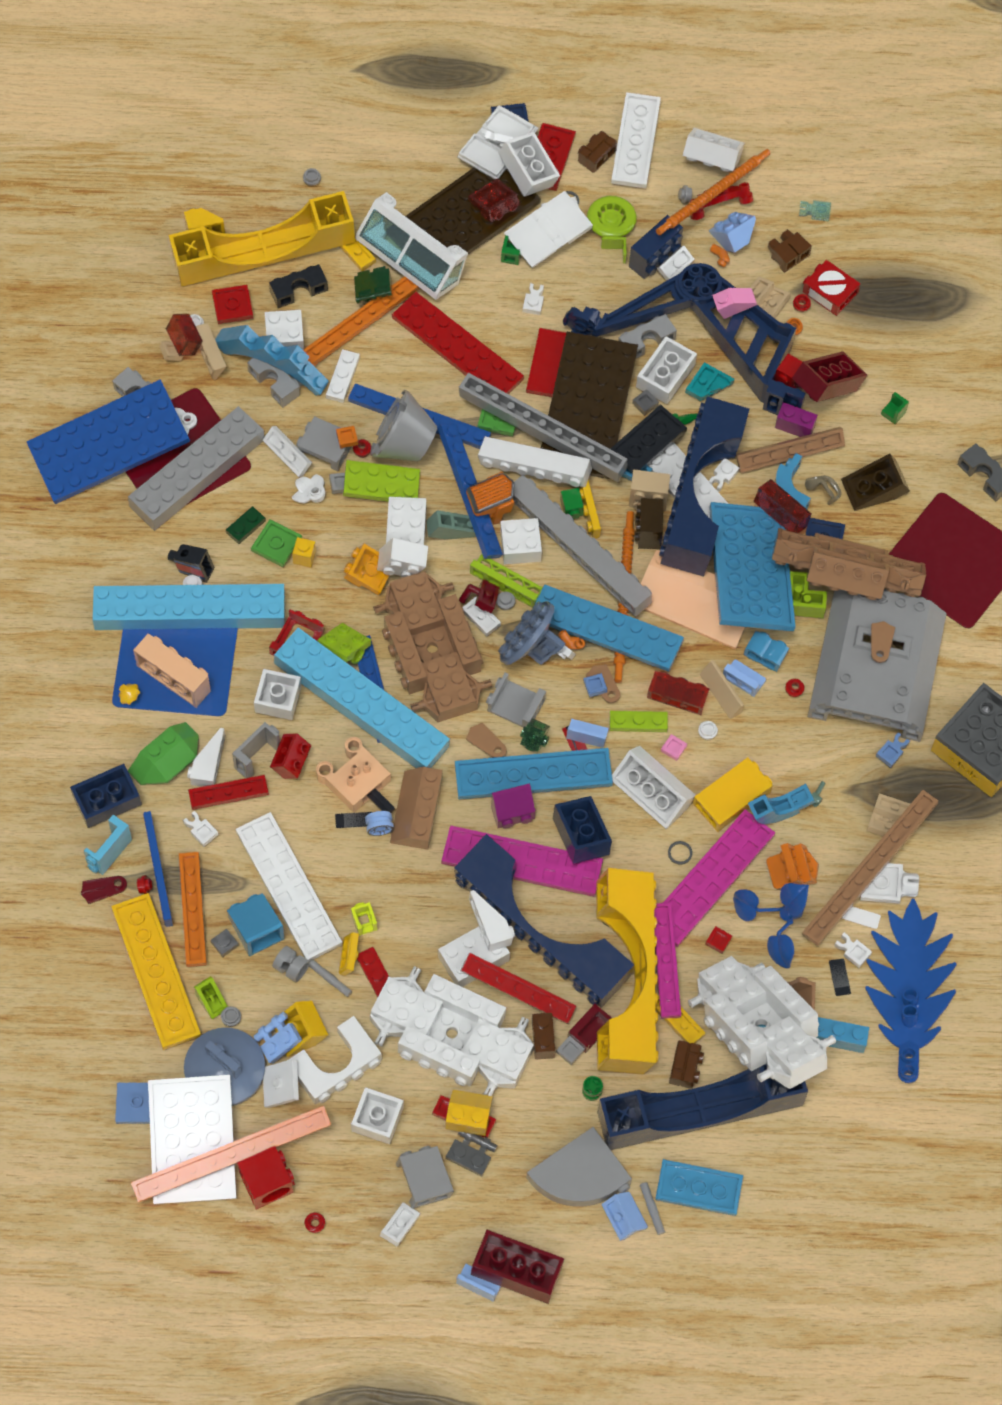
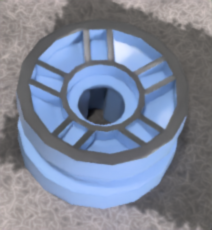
(379, 823)

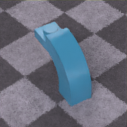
(784, 476)
(776, 809)

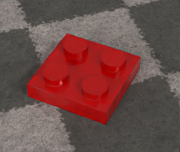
(232, 304)

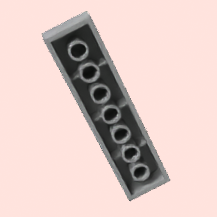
(196, 468)

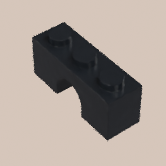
(310, 278)

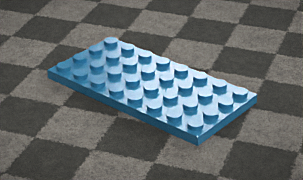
(748, 582)

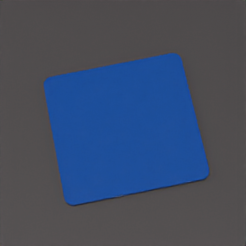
(205, 647)

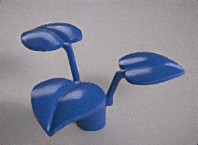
(794, 898)

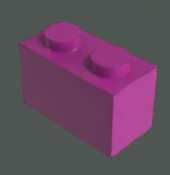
(795, 420)

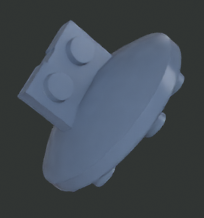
(532, 637)
(228, 1053)

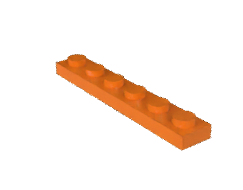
(192, 909)

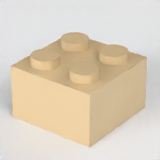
(650, 486)

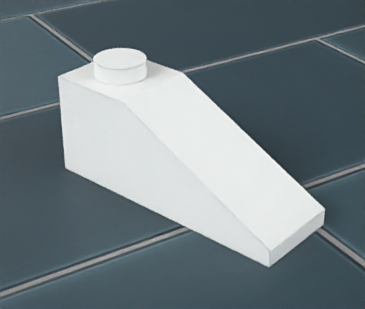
(207, 762)
(491, 923)

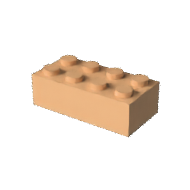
(172, 670)

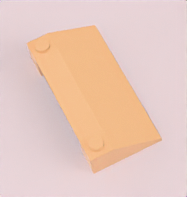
(688, 601)

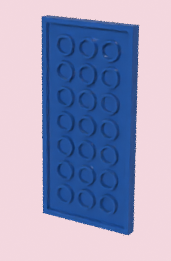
(108, 441)

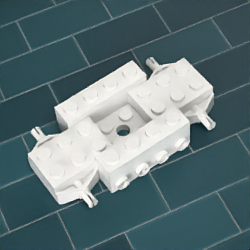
(745, 996)
(426, 1017)

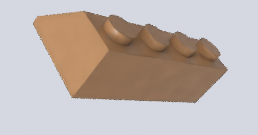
(417, 807)

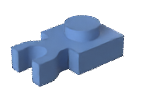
(892, 751)

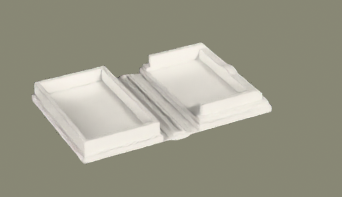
(484, 154)
(548, 229)

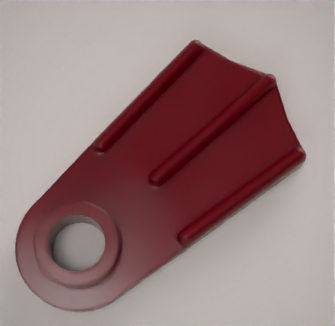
(102, 888)

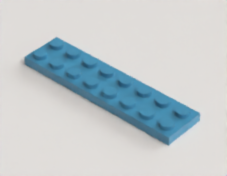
(612, 629)
(543, 771)

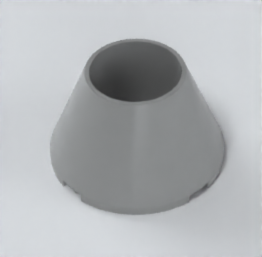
(404, 431)

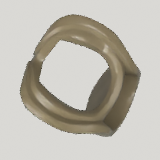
(814, 482)

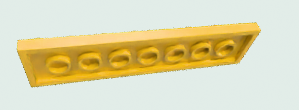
(156, 971)

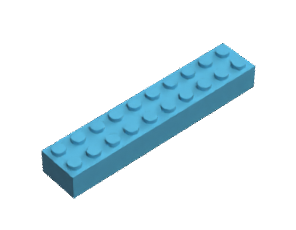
(189, 606)
(361, 700)

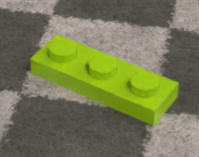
(638, 721)

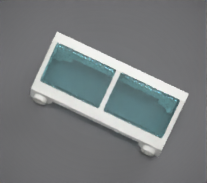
(410, 248)

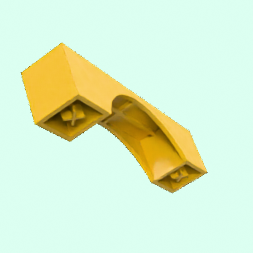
(317, 227)
(627, 906)

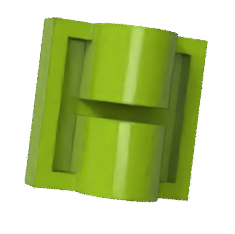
(346, 643)

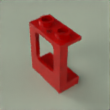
(296, 617)

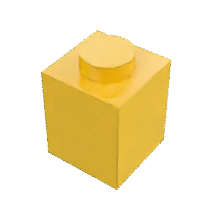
(304, 552)

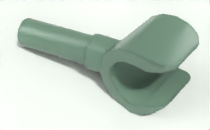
(817, 798)

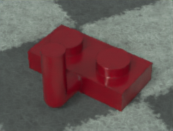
(486, 595)

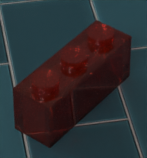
(782, 507)
(678, 692)

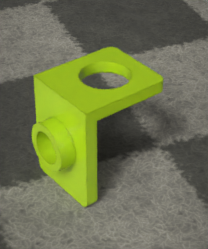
(615, 243)

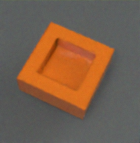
(347, 436)

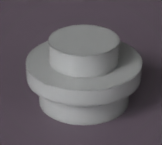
(311, 177)
(685, 194)
(505, 600)
(230, 1016)

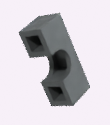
(978, 460)

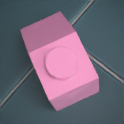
(734, 301)

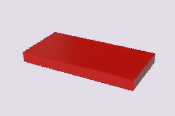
(557, 144)
(545, 362)

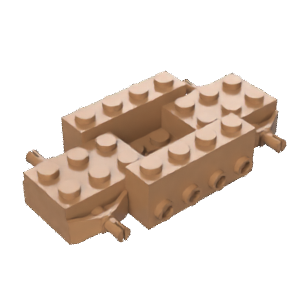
(848, 565)
(422, 620)

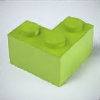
(806, 602)

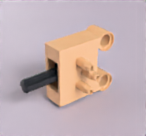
(357, 779)

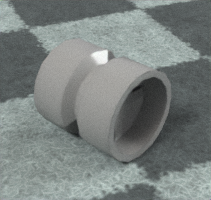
(293, 965)

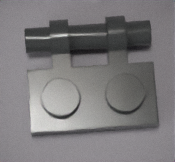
(468, 1157)

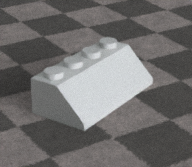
(652, 786)

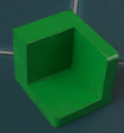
(509, 253)
(895, 408)

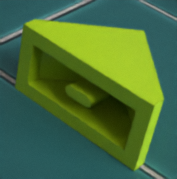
(210, 997)

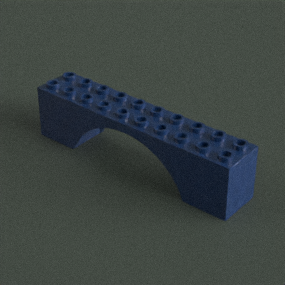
(689, 530)
(591, 967)
(649, 1116)

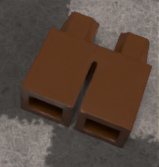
(790, 251)

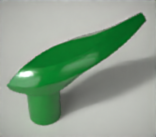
(685, 419)

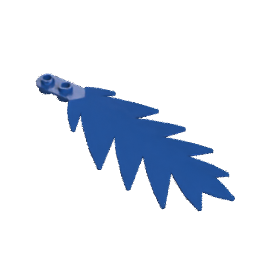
(910, 1010)

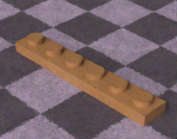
(787, 449)

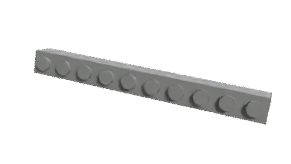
(542, 426)
(581, 547)

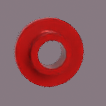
(801, 298)
(362, 452)
(794, 692)
(144, 884)
(315, 1216)

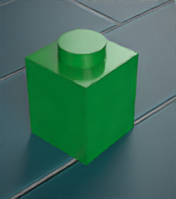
(572, 502)

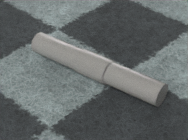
(331, 979)
(650, 1203)

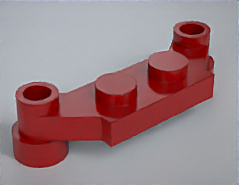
(741, 191)

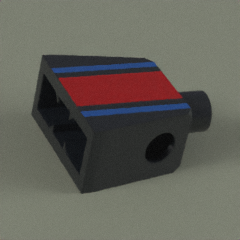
(192, 561)

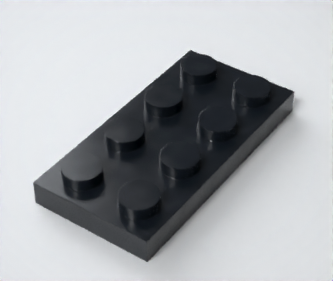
(649, 438)

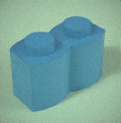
(766, 651)

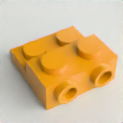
(364, 571)

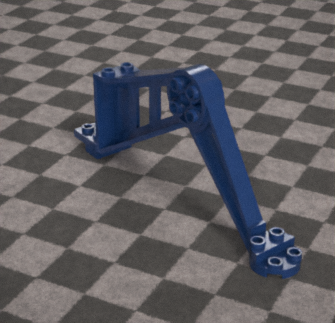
(695, 290)

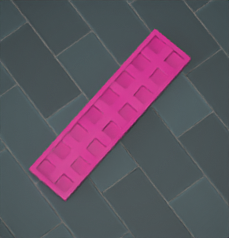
(534, 862)
(716, 872)

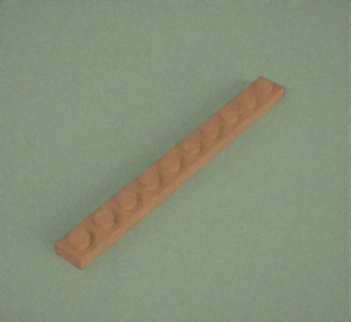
(870, 868)

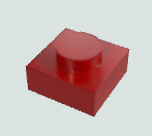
(718, 940)

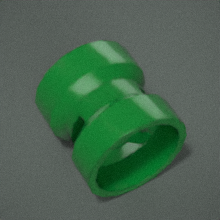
(593, 1084)

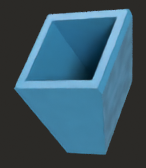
(256, 924)

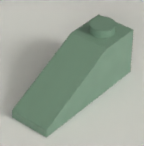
(449, 526)

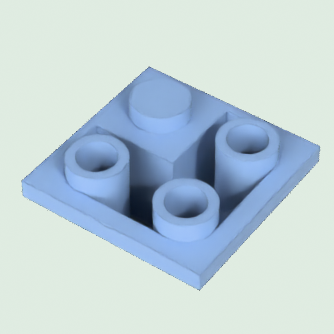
(734, 231)

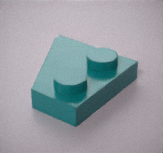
(708, 382)

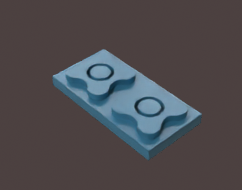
(699, 1187)

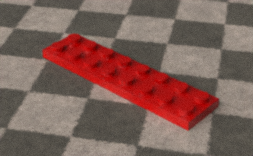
(455, 343)

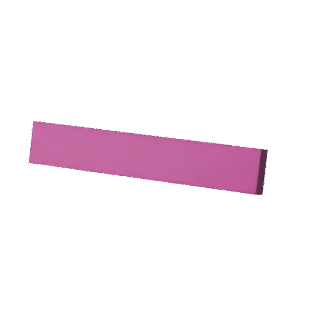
(666, 962)

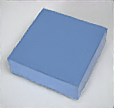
(595, 685)

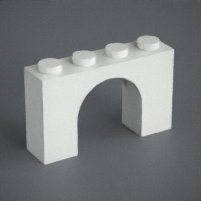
(322, 1084)

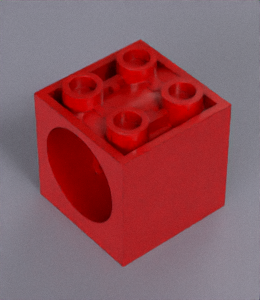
(266, 1177)

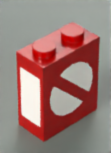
(830, 287)

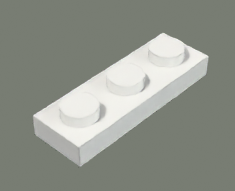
(342, 376)
(287, 451)

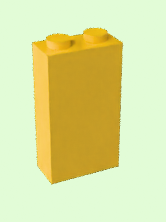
(731, 793)

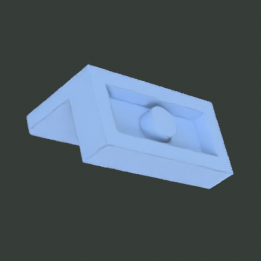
(744, 677)
(587, 733)
(624, 1215)
(479, 1286)

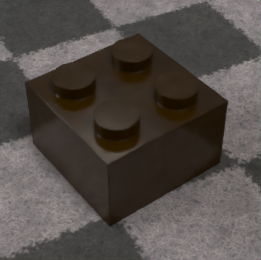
(649, 523)

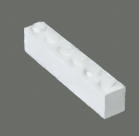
(535, 462)

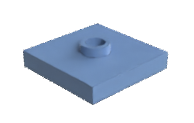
(132, 1103)

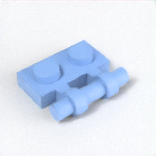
(281, 1042)

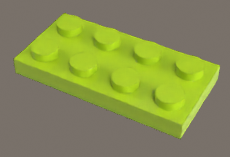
(379, 481)

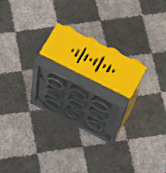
(974, 740)

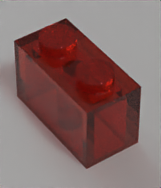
(184, 334)

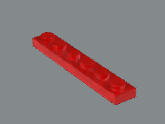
(517, 988)

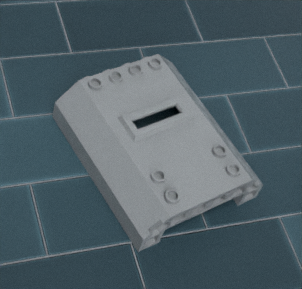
(875, 692)

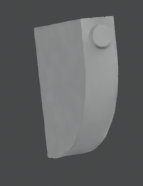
(580, 1173)

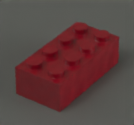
(829, 376)
(517, 1266)

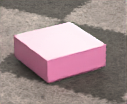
(673, 747)

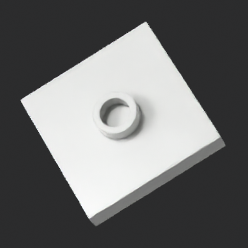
(280, 1083)

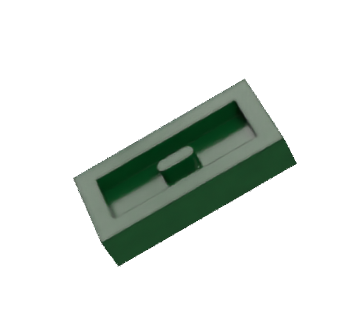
(245, 525)

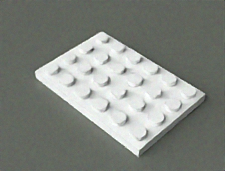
(187, 1121)

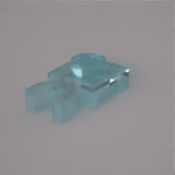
(818, 210)

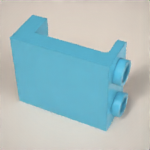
(112, 847)

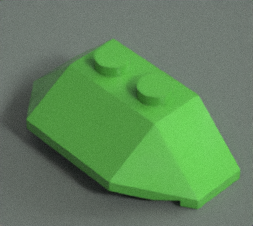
(166, 755)

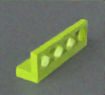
(507, 583)

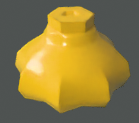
(128, 693)

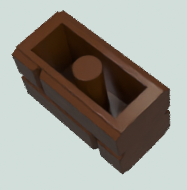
(597, 151)
(543, 1036)
(685, 1064)

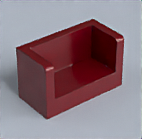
(586, 1028)

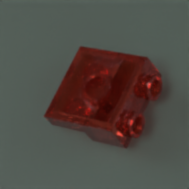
(495, 200)

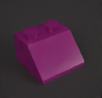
(513, 806)

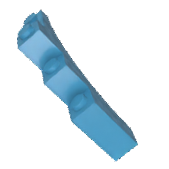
(290, 359)

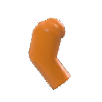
(722, 253)
(571, 642)

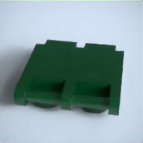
(372, 284)

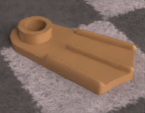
(881, 640)
(609, 681)
(485, 740)

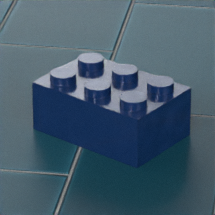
(654, 249)
(105, 795)
(582, 829)

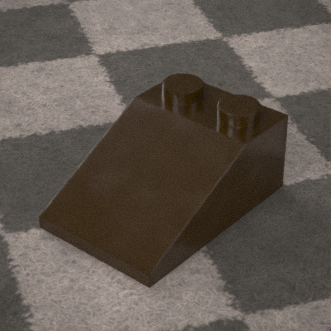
(875, 483)

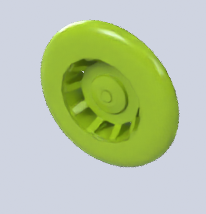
(611, 221)

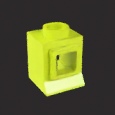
(362, 909)

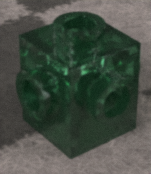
(535, 735)

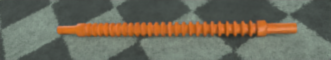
(714, 190)
(628, 532)

